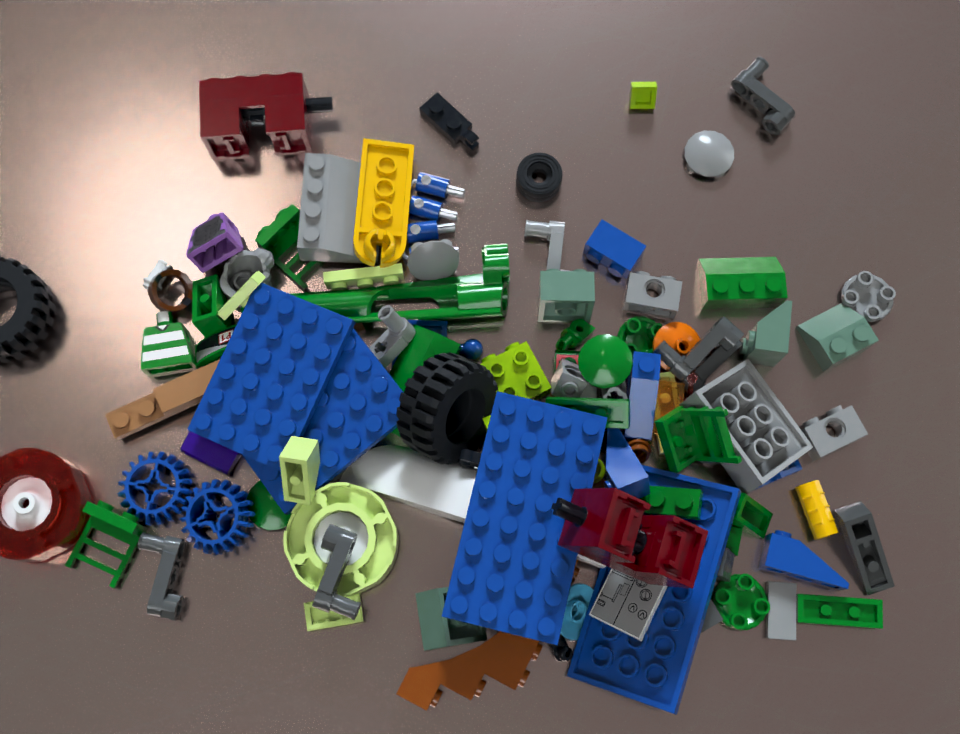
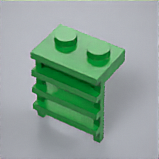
(280, 239)
(691, 436)
(120, 527)

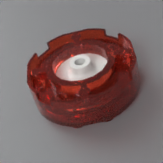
(40, 504)

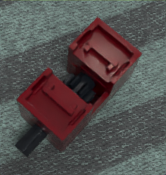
(273, 99)
(614, 532)

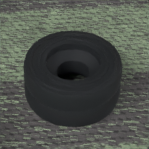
(539, 163)

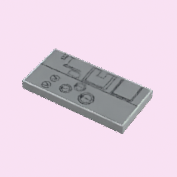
(627, 604)

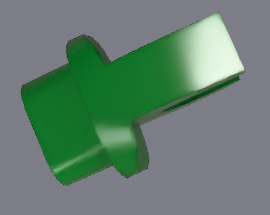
(571, 337)

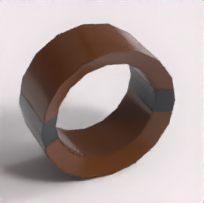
(184, 279)

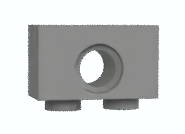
(639, 301)
(846, 426)

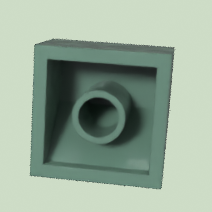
(566, 295)
(837, 335)
(769, 338)
(442, 631)

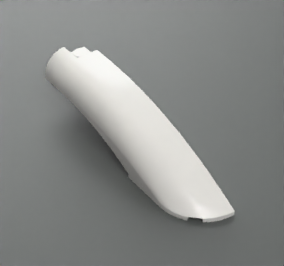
(418, 482)

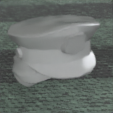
(242, 267)

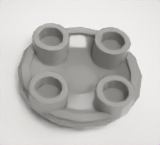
(709, 154)
(433, 260)
(868, 296)

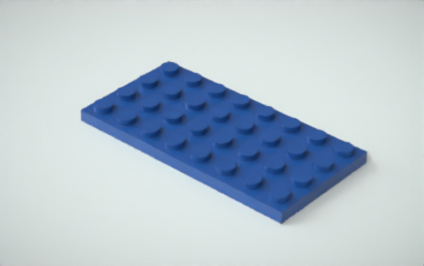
(509, 556)
(660, 664)

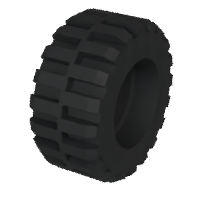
(32, 311)
(446, 407)

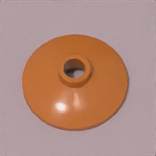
(673, 334)

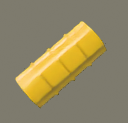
(816, 510)

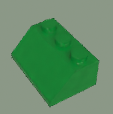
(741, 283)

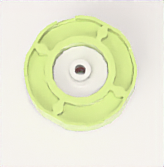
(353, 510)

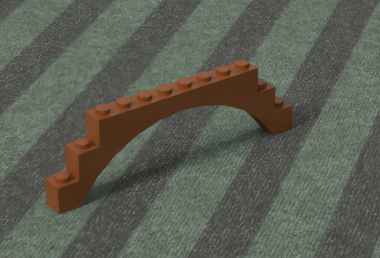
(500, 657)

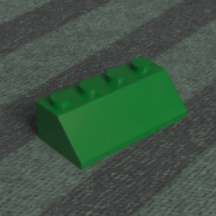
(422, 346)

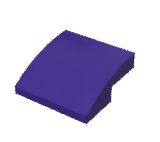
(210, 452)

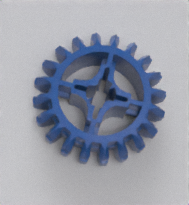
(156, 478)
(226, 534)

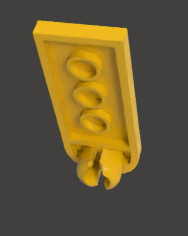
(383, 201)

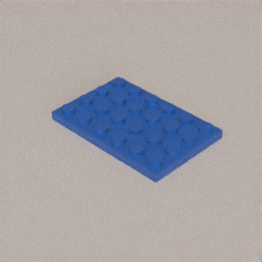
(271, 374)
(349, 420)

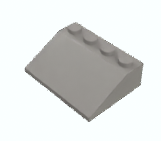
(328, 209)
(756, 423)

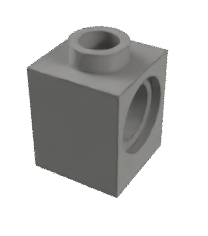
(567, 380)

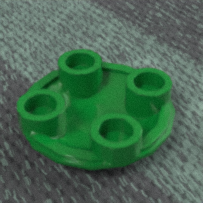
(639, 333)
(605, 361)
(267, 511)
(741, 602)

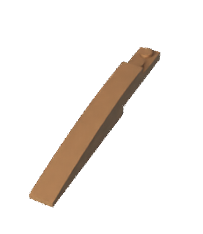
(166, 400)

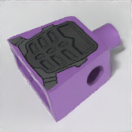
(213, 242)

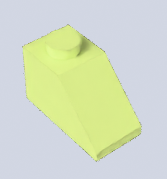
(300, 469)

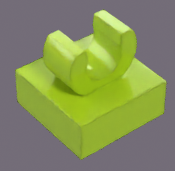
(643, 95)

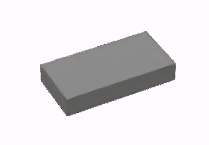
(782, 612)

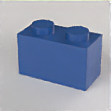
(613, 249)

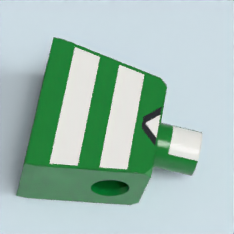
(166, 347)

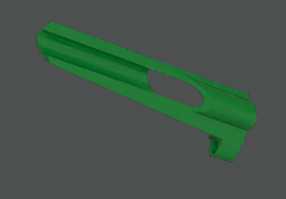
(457, 296)

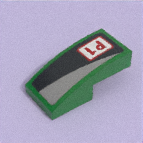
(212, 347)

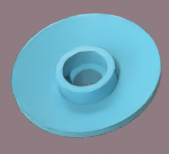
(575, 611)

